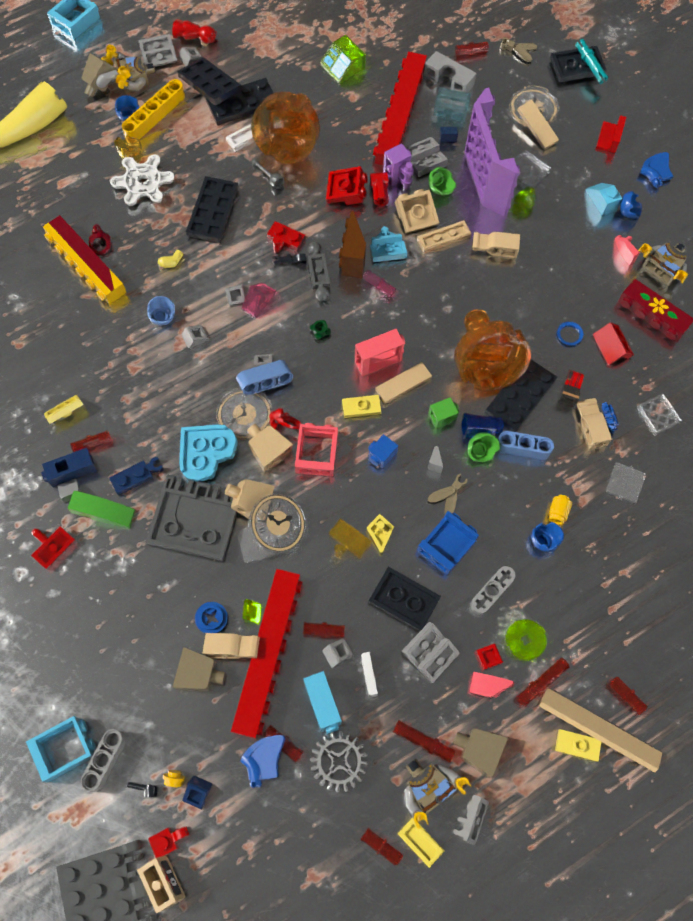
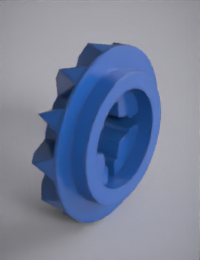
(610, 416)
(208, 609)

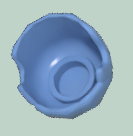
(161, 310)

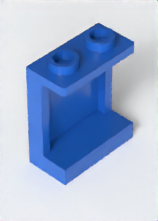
(448, 542)

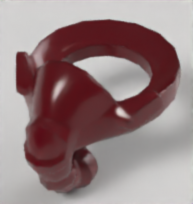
(97, 232)

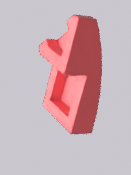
(626, 249)
(489, 685)

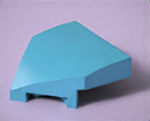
(387, 246)

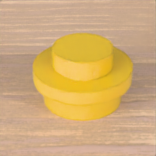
(173, 778)

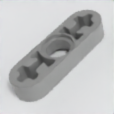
(506, 583)

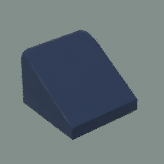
(448, 134)
(197, 792)

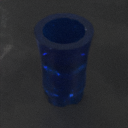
(475, 424)

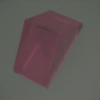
(257, 299)

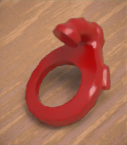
(280, 417)

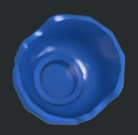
(126, 106)
(629, 206)
(547, 536)

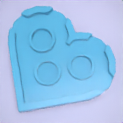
(203, 449)

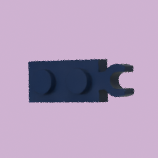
(135, 476)

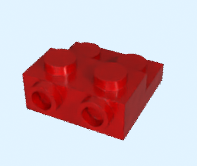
(346, 186)

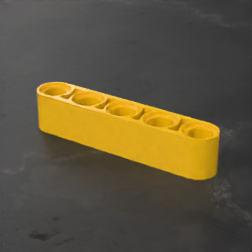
(154, 110)

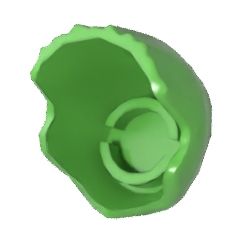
(441, 181)
(483, 447)

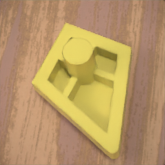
(380, 532)

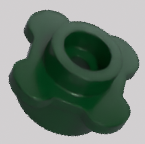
(320, 324)

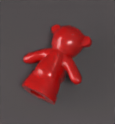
(193, 31)

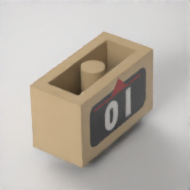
(161, 883)

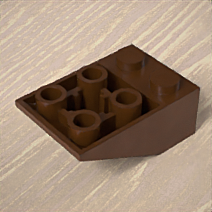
(353, 251)

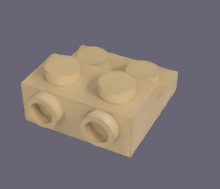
(416, 210)

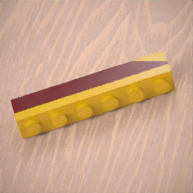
(84, 259)

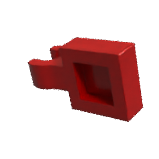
(165, 841)

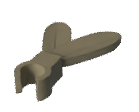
(520, 49)
(449, 493)

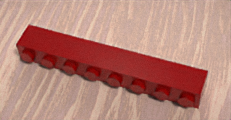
(401, 105)
(261, 670)

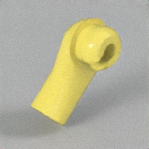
(170, 261)

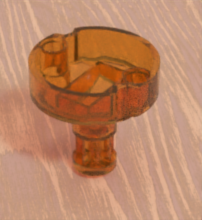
(286, 124)
(491, 352)

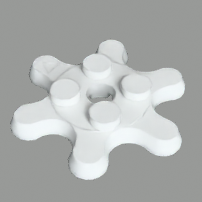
(135, 173)

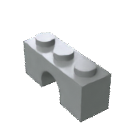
(442, 66)

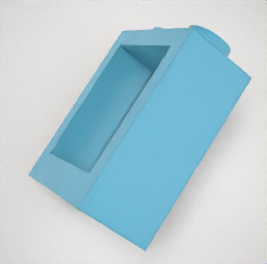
(80, 24)
(322, 702)
(40, 757)

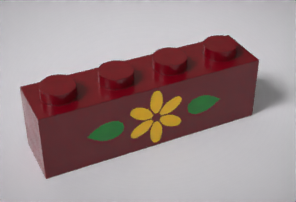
(655, 310)

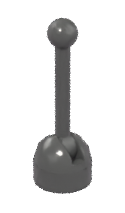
(276, 179)

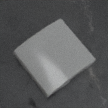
(158, 50)
(426, 156)
(430, 652)

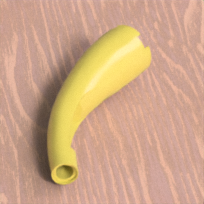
(31, 114)

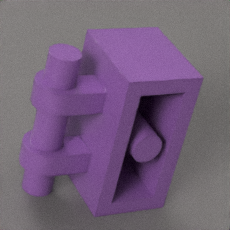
(398, 166)

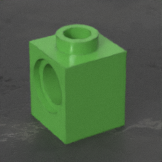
(443, 412)

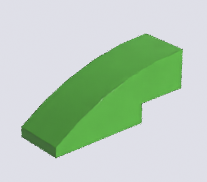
(100, 509)

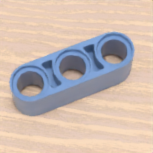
(264, 377)
(533, 442)

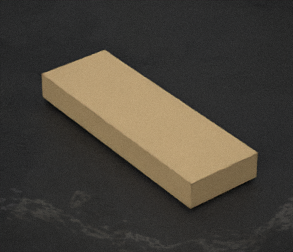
(538, 124)
(444, 236)
(403, 383)

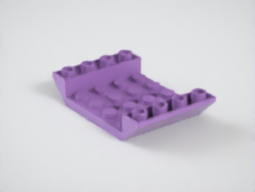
(492, 176)

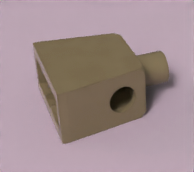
(196, 672)
(481, 750)

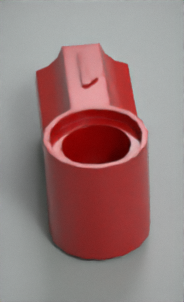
(379, 185)

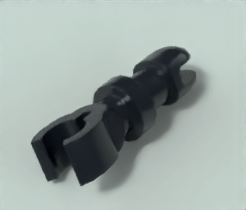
(297, 258)

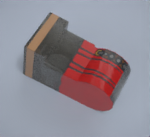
(571, 388)

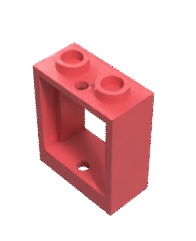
(379, 352)
(315, 467)

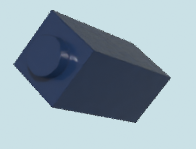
(68, 467)

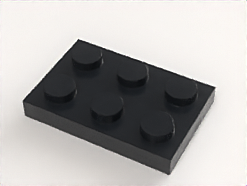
(570, 65)
(404, 599)

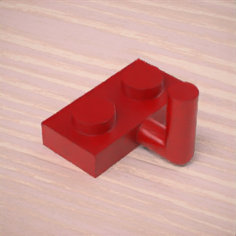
(285, 236)
(51, 546)

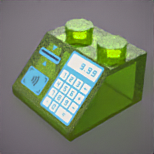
(343, 59)

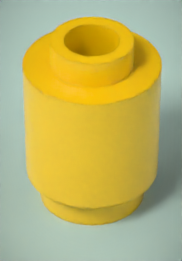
(560, 509)

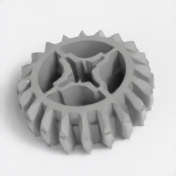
(353, 773)

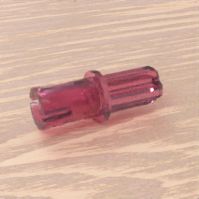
(379, 283)

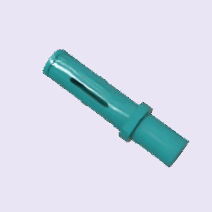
(588, 56)

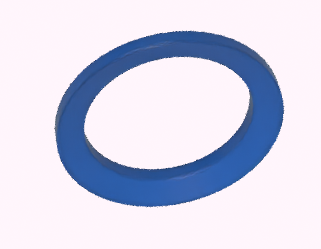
(575, 325)

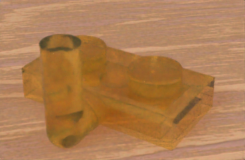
(349, 539)

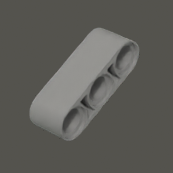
(94, 766)

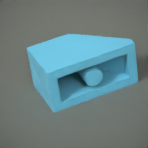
(605, 198)

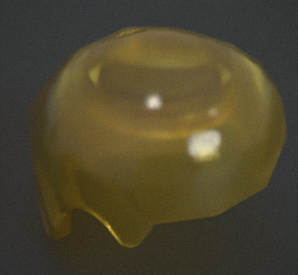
(128, 147)

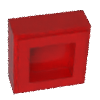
(489, 656)

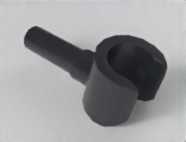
(149, 790)

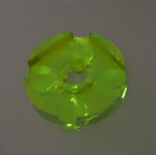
(533, 631)

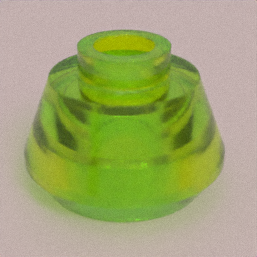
(525, 197)

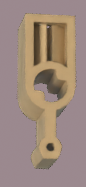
(497, 243)
(593, 424)
(230, 646)

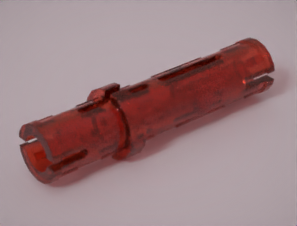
(539, 685)
(424, 741)

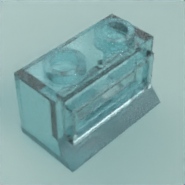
(452, 104)

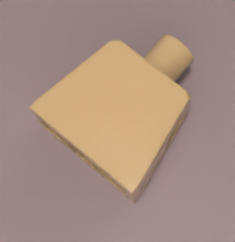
(268, 445)
(247, 494)

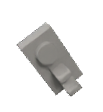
(476, 811)

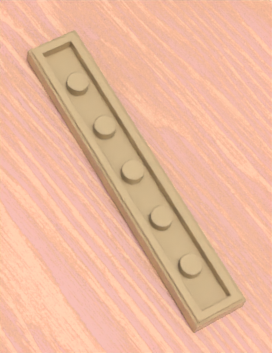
(601, 730)

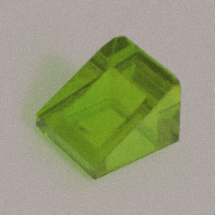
(251, 612)

